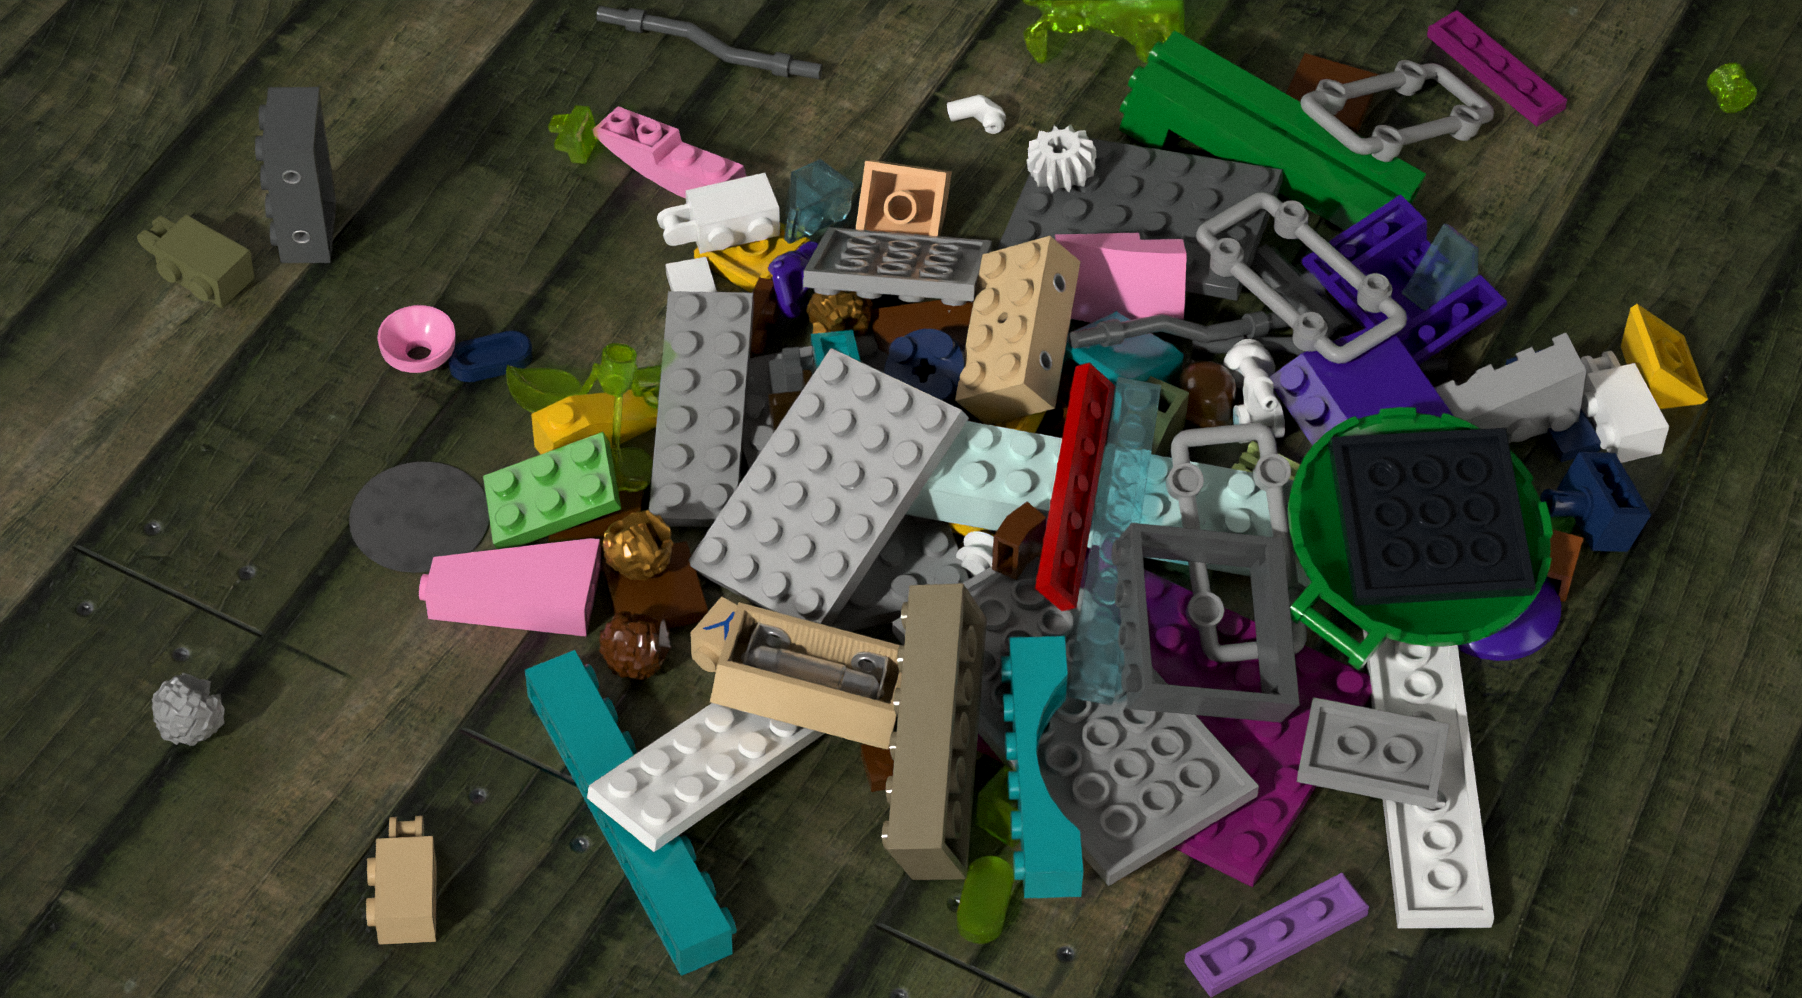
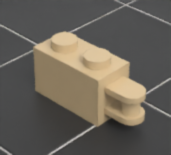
(404, 884)

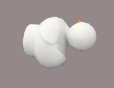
(1244, 349)

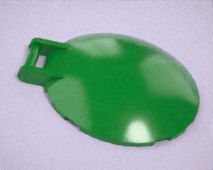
(1322, 554)

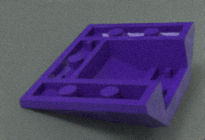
(1393, 245)

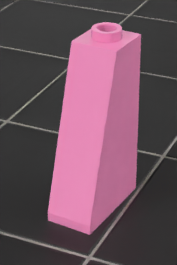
(517, 587)

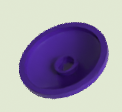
(1526, 633)

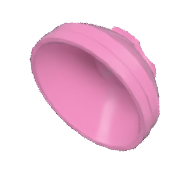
(414, 328)

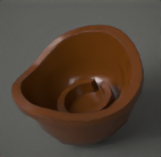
(1210, 394)

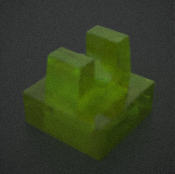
(574, 133)

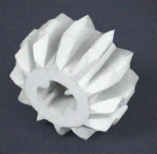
(1061, 158)

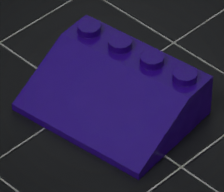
(1328, 393)

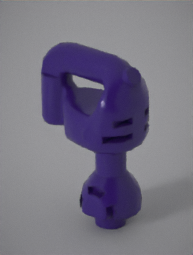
(788, 276)

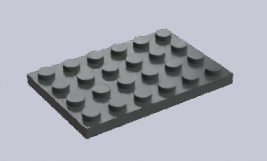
(1156, 196)

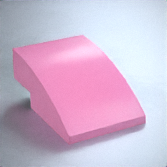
(1127, 275)

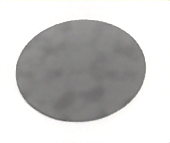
(417, 515)

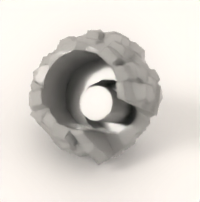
(186, 710)

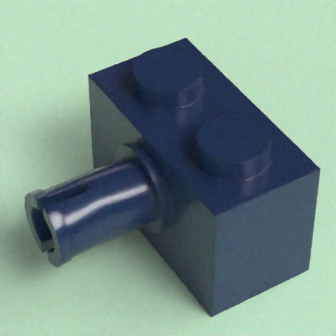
(1600, 500)

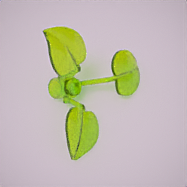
(616, 374)

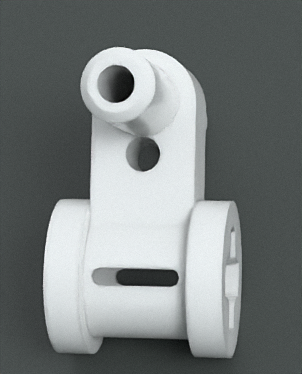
(1259, 400)

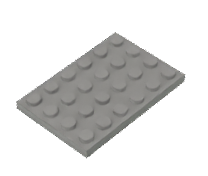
(827, 490)

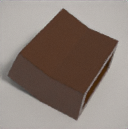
(1018, 540)

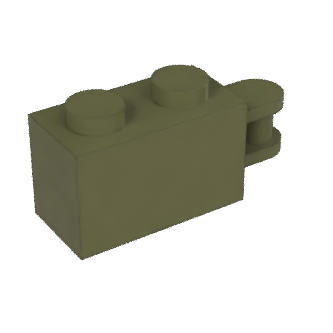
(198, 258)

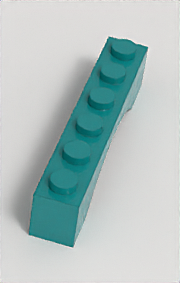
(1049, 842)

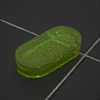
(985, 899)

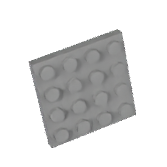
(896, 265)

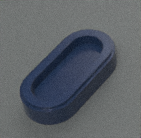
(489, 356)

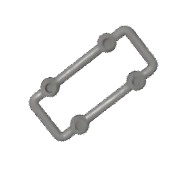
(1406, 79)
(1308, 328)
(1185, 483)

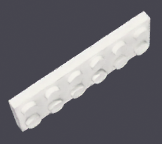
(694, 771)

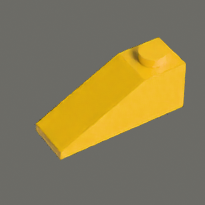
(588, 415)

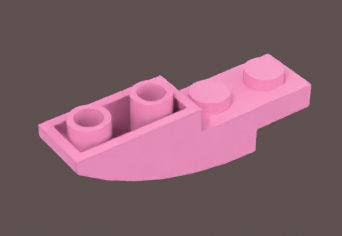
(661, 155)

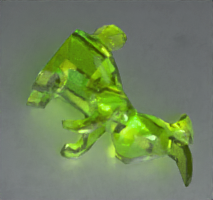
(1136, 21)

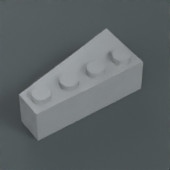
(1523, 396)

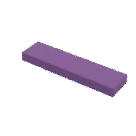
(1276, 934)

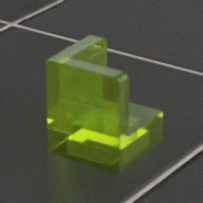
(995, 808)

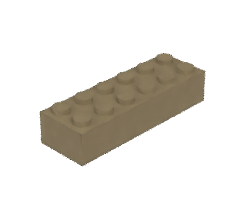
(935, 732)

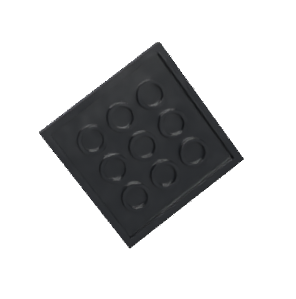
(1431, 516)

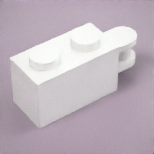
(723, 215)
(1622, 409)

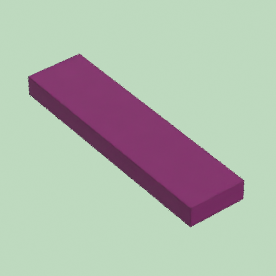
(1497, 68)

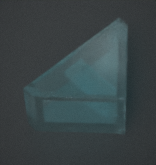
(1444, 268)

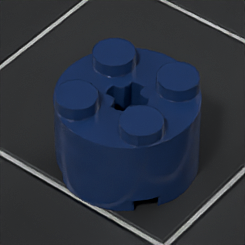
(928, 362)

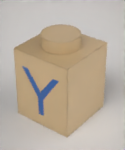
(711, 633)

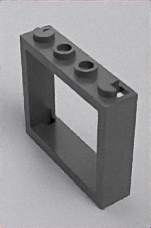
(1271, 614)

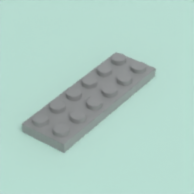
(701, 405)

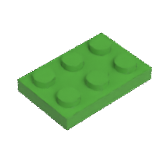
(551, 492)

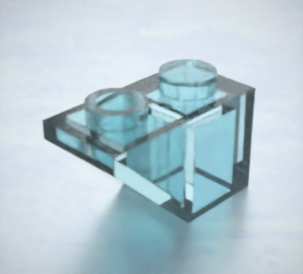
(815, 200)

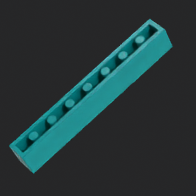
(665, 881)

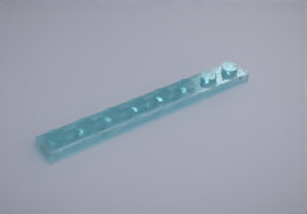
(1118, 505)

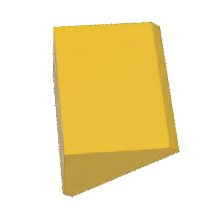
(1662, 360)

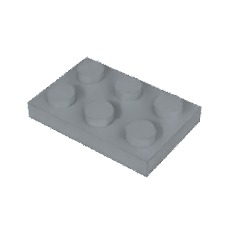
(1373, 753)

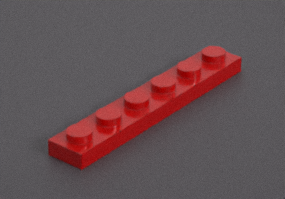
(1075, 487)

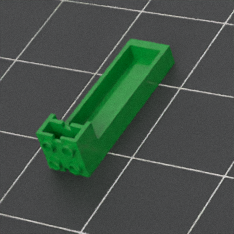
(1257, 124)

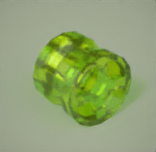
(1731, 87)

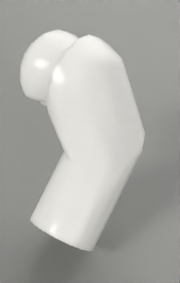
(982, 109)

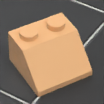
(903, 198)

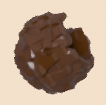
(634, 644)

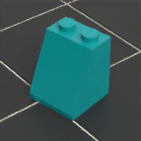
(1132, 359)

